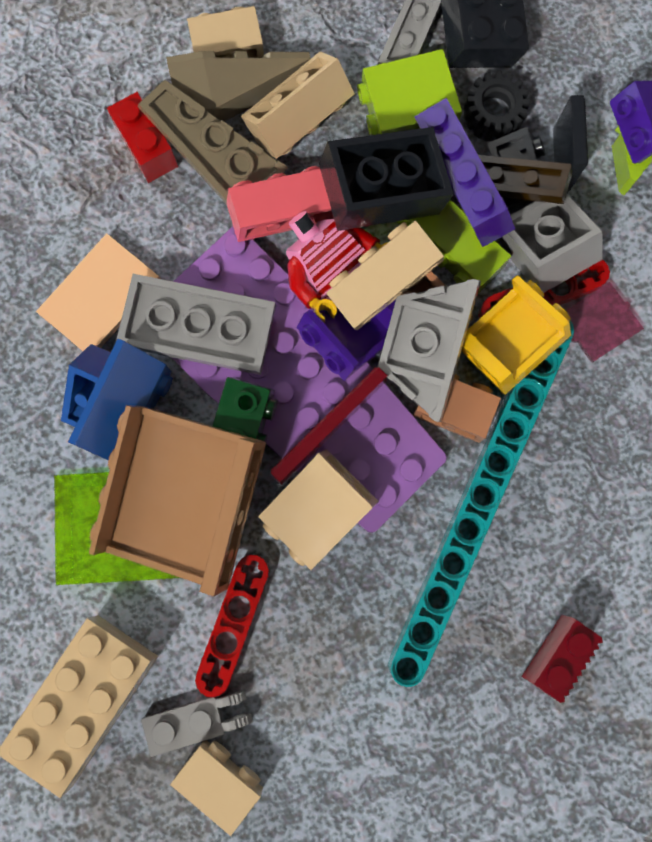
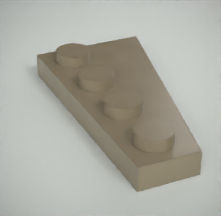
(205, 142)

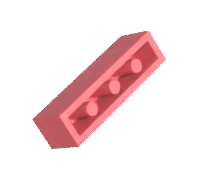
(271, 204)

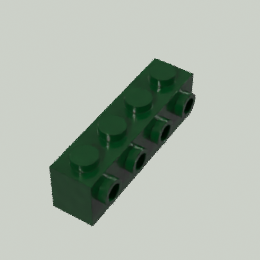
(245, 408)

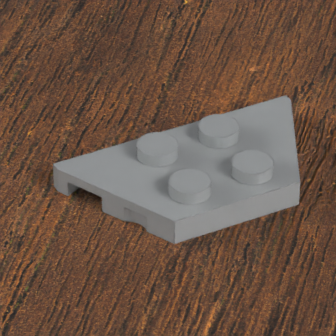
(427, 342)

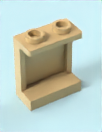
(317, 509)

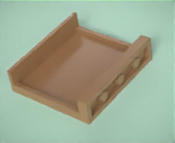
(177, 496)

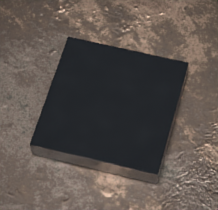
(571, 137)

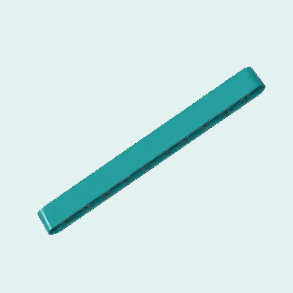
(496, 483)

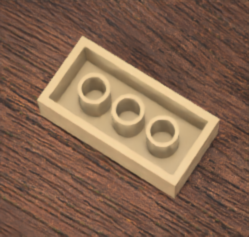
(77, 705)

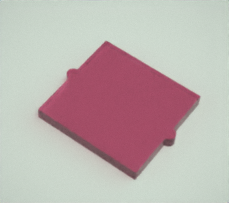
(602, 322)

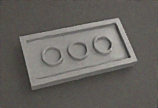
(197, 324)

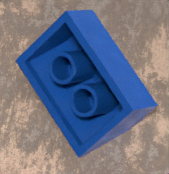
(126, 379)

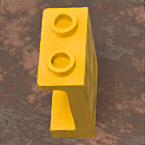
(516, 335)

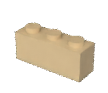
(298, 104)
(384, 274)

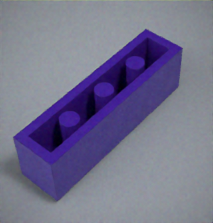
(467, 175)

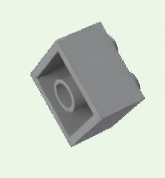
(553, 242)

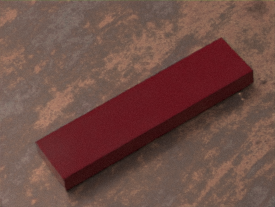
(328, 425)

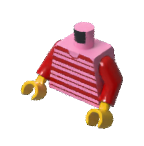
(321, 256)

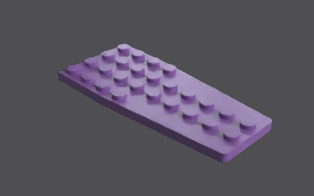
(377, 444)

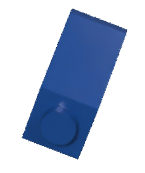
(81, 380)

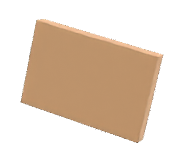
(94, 295)

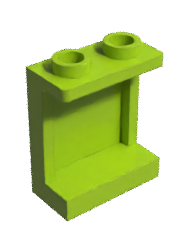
(404, 89)

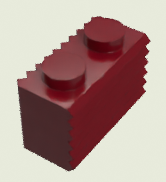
(562, 657)

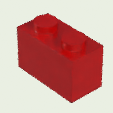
(142, 138)

